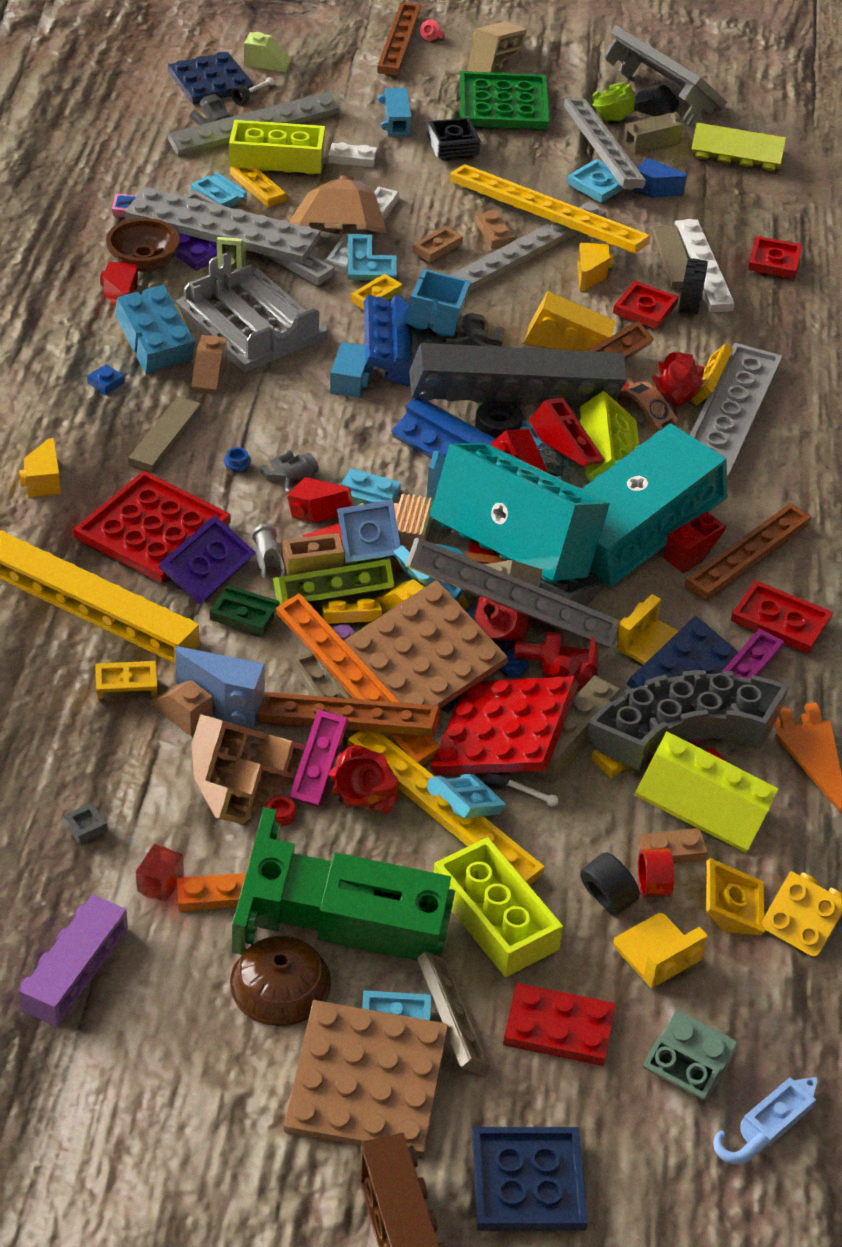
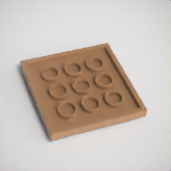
(427, 649)
(365, 1076)

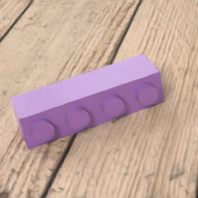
(73, 960)

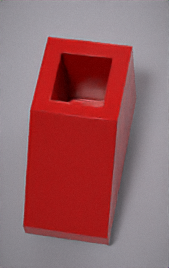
(693, 541)

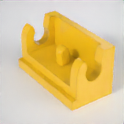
(126, 677)

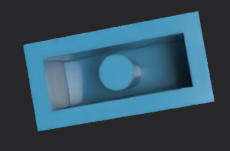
(350, 371)

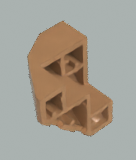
(341, 208)
(241, 767)

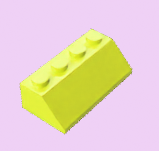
(738, 146)
(610, 430)
(706, 792)

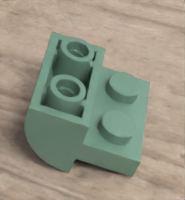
(691, 1055)

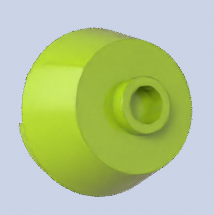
(615, 102)

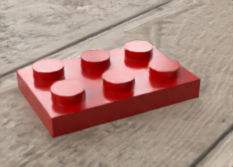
(782, 616)
(559, 1024)

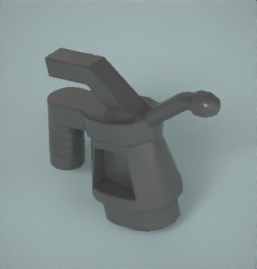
(213, 108)
(476, 331)
(290, 468)

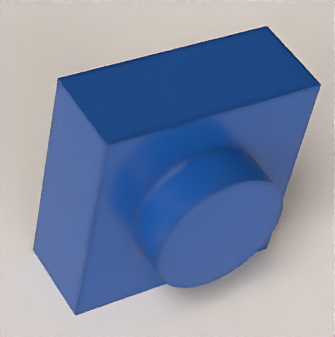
(105, 379)

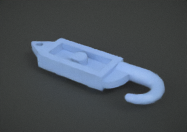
(770, 1119)

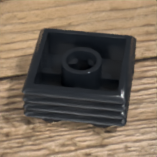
(453, 138)

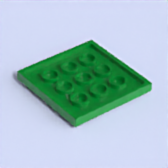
(504, 100)

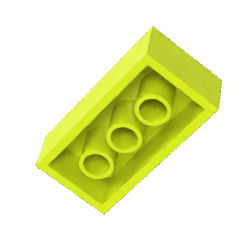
(277, 146)
(499, 908)

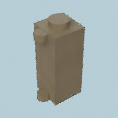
(653, 133)

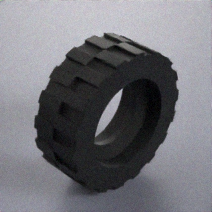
(693, 285)

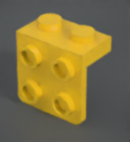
(642, 632)
(804, 913)
(660, 949)

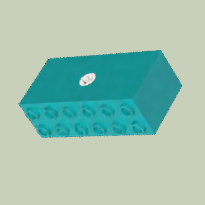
(651, 496)
(519, 511)

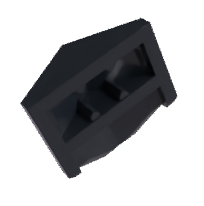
(656, 101)

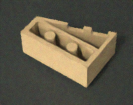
(494, 45)

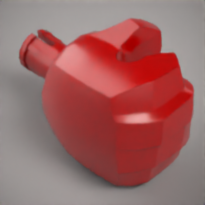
(501, 622)
(561, 660)

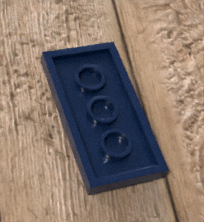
(690, 649)

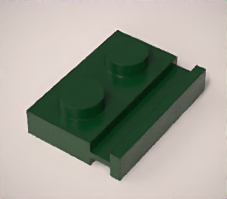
(244, 610)

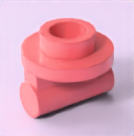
(431, 31)

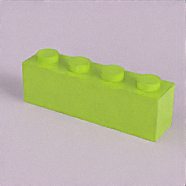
(335, 581)

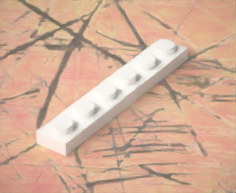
(696, 246)

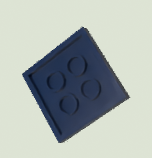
(208, 76)
(528, 1179)

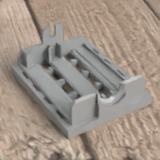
(695, 90)
(264, 341)

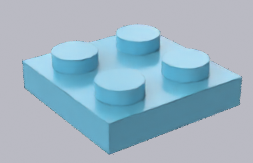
(595, 181)

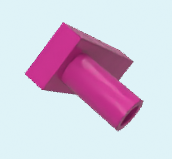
(319, 758)

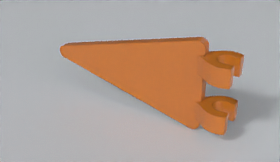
(813, 749)

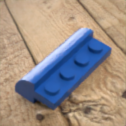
(388, 337)
(433, 428)

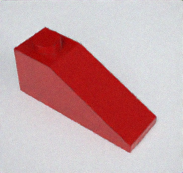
(561, 430)

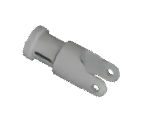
(267, 549)

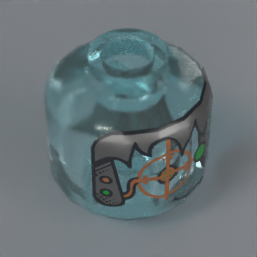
(554, 460)

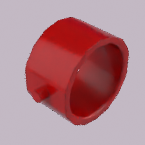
(656, 872)

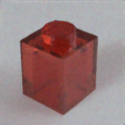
(159, 873)

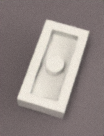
(352, 154)

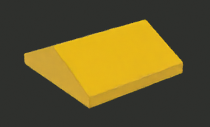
(734, 899)

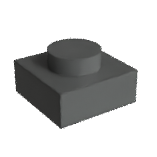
(85, 823)

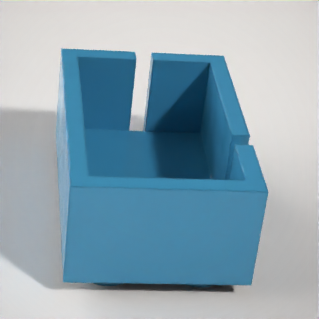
(437, 302)
(154, 328)

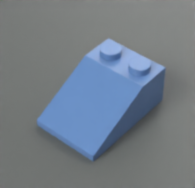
(233, 683)

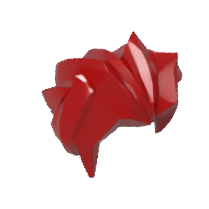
(679, 378)
(364, 779)

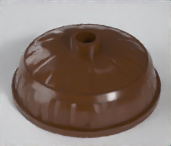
(143, 242)
(279, 992)

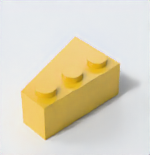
(567, 325)

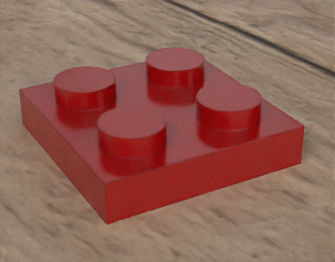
(775, 257)
(645, 305)

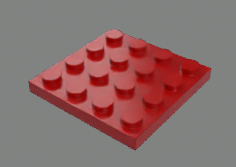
(146, 523)
(505, 726)

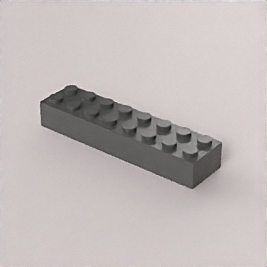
(514, 374)

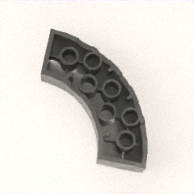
(689, 708)

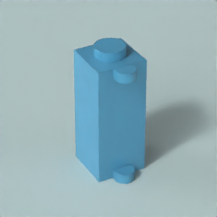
(396, 111)

